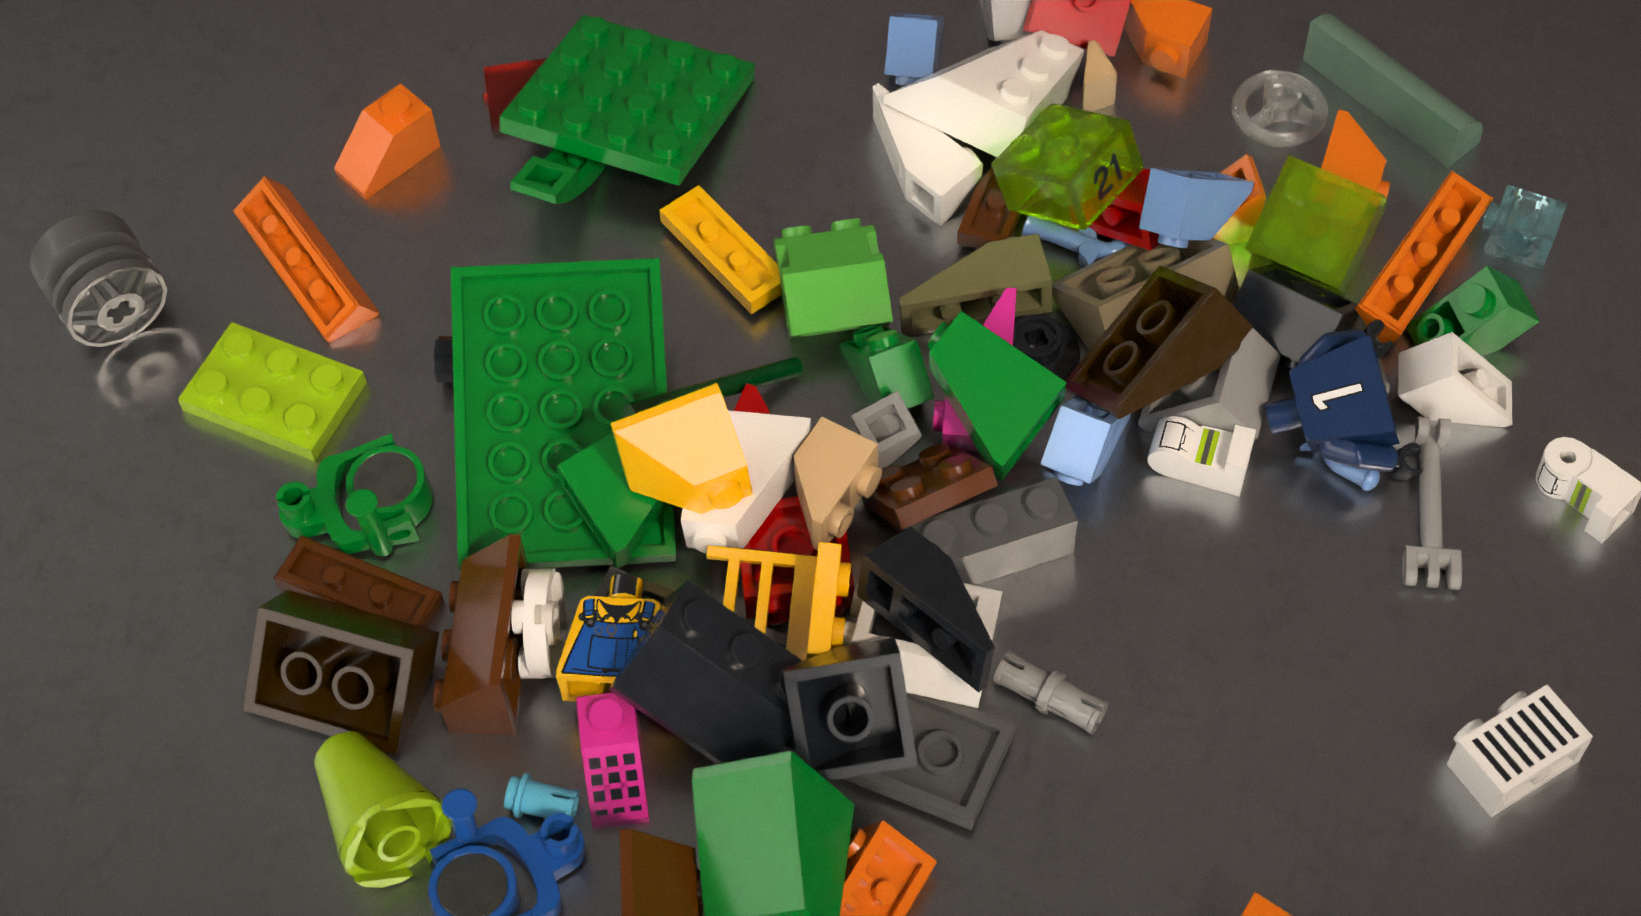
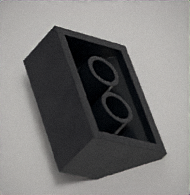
(710, 679)

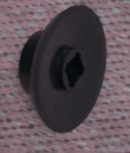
(1059, 345)

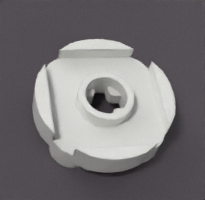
(539, 621)

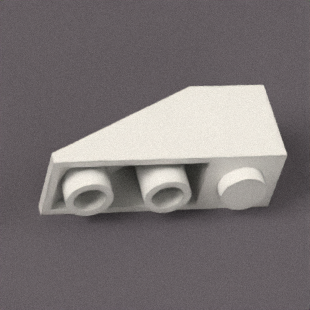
(928, 164)

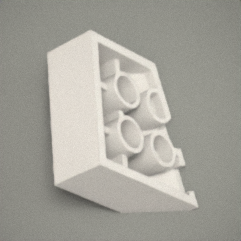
(994, 92)

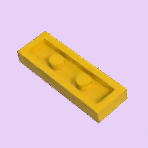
(723, 248)

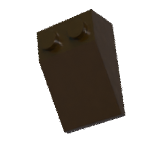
(1158, 344)

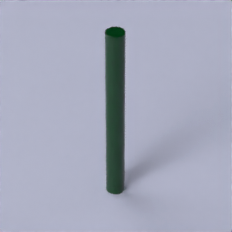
(728, 384)

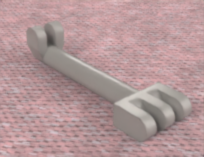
(1431, 553)

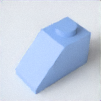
(1081, 442)

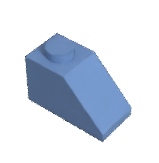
(913, 46)
(1190, 204)

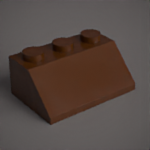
(481, 650)
(658, 876)

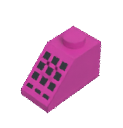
(612, 760)

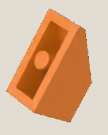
(1168, 33)
(387, 141)
(1355, 155)

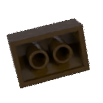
(338, 669)

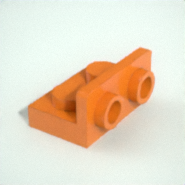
(883, 872)

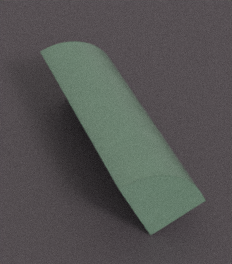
(1390, 90)

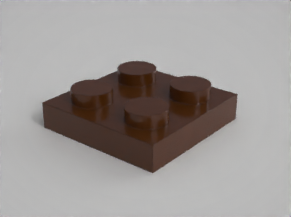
(929, 485)

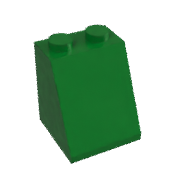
(770, 838)

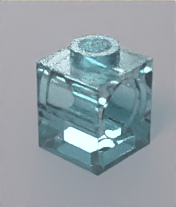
(1523, 227)

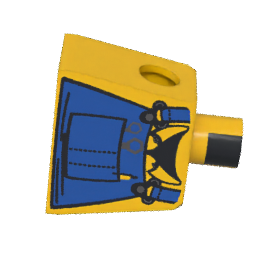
(603, 637)

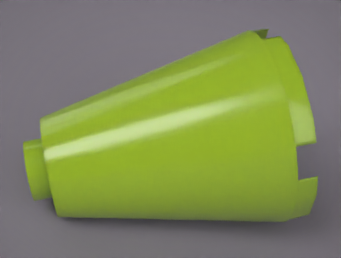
(377, 811)

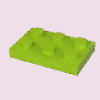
(273, 391)

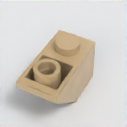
(831, 477)

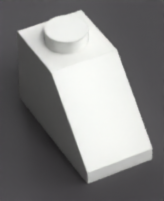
(1454, 383)

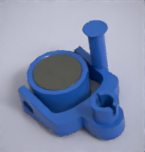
(481, 881)

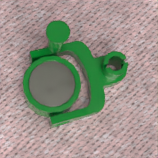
(385, 493)

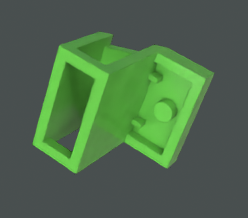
(832, 279)

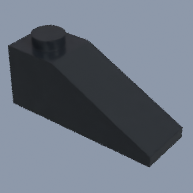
(926, 599)

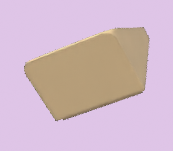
(1099, 79)

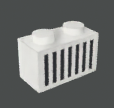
(1517, 749)

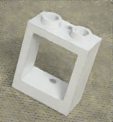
(922, 671)

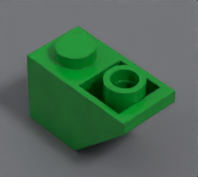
(1482, 312)
(886, 364)

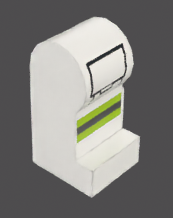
(1201, 454)
(1588, 484)

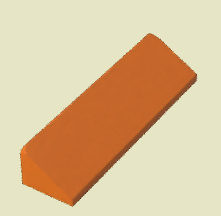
(1423, 256)
(304, 260)

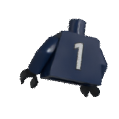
(1345, 404)

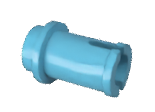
(539, 798)

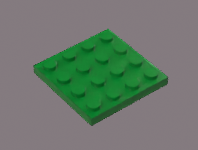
(628, 99)

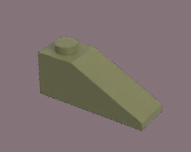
(978, 283)

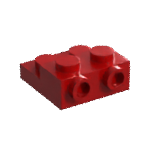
(785, 533)

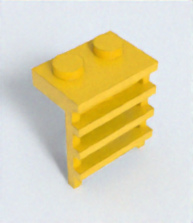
(814, 593)

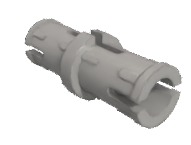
(1050, 692)

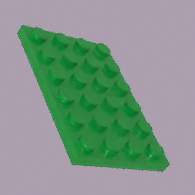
(538, 378)

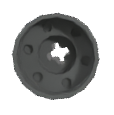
(98, 278)

